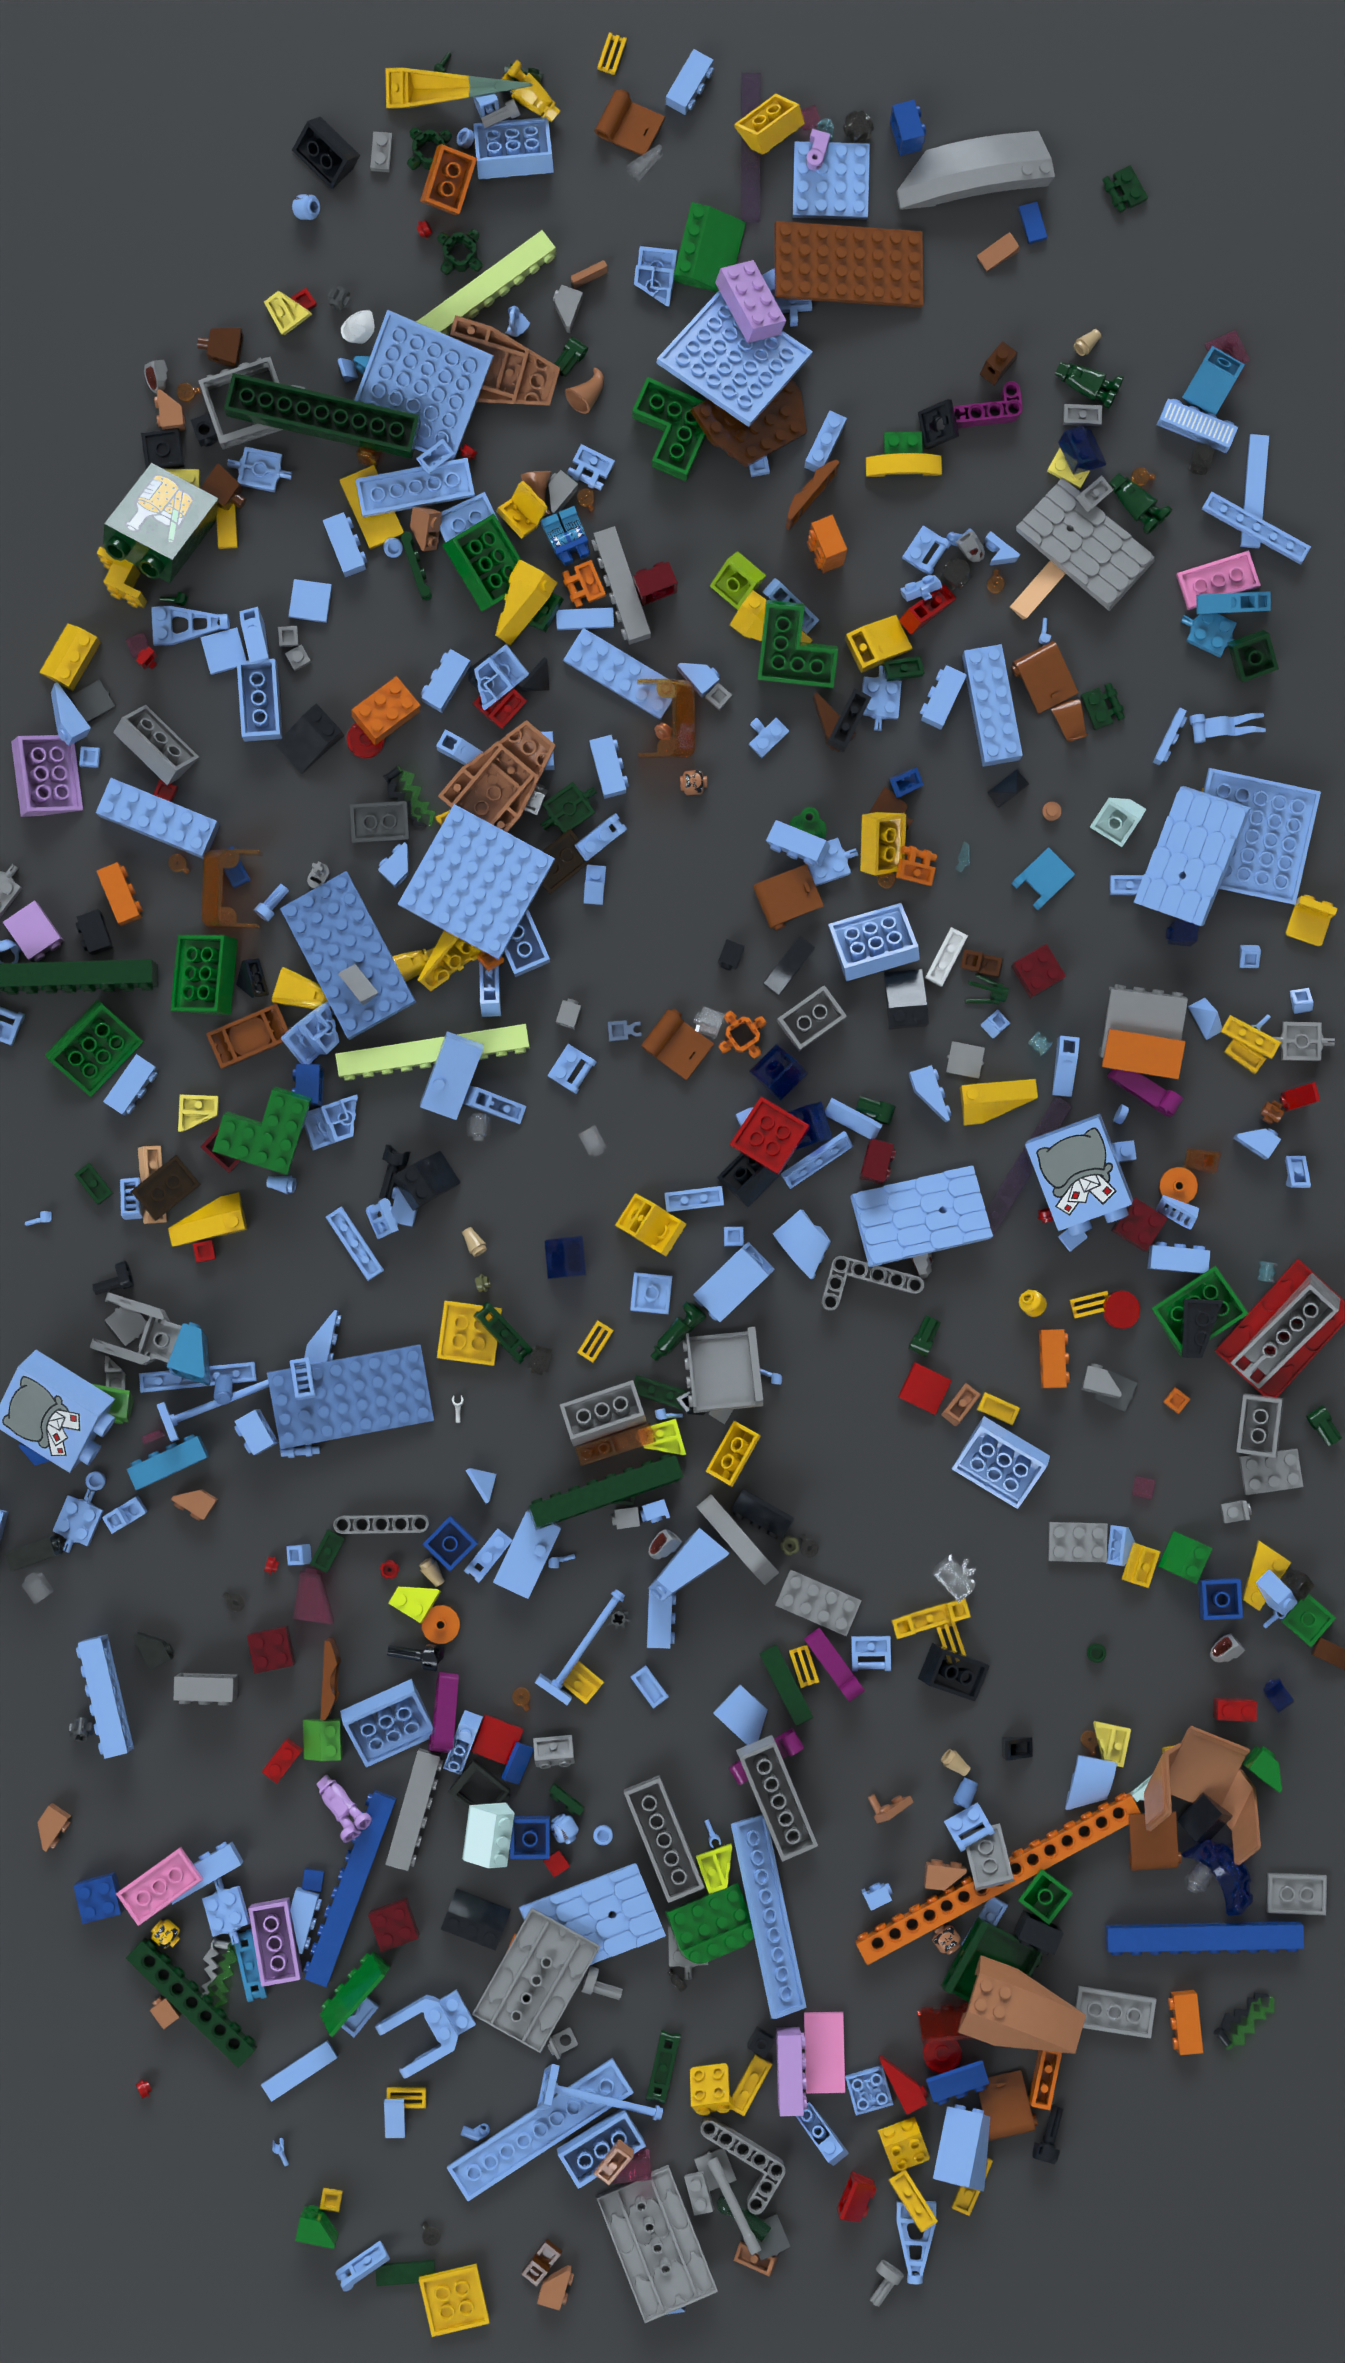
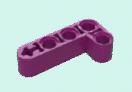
(983, 409)
(1147, 1091)
(834, 1664)
(444, 1713)
(787, 1743)

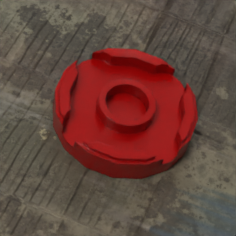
(360, 743)
(1121, 1309)
(942, 2055)

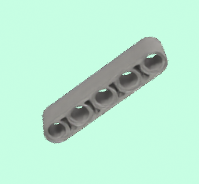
(372, 1524)

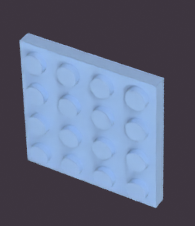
(836, 188)

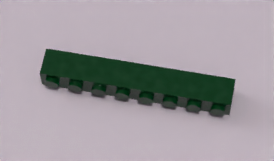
(605, 1492)

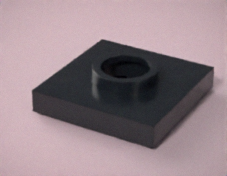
(928, 422)

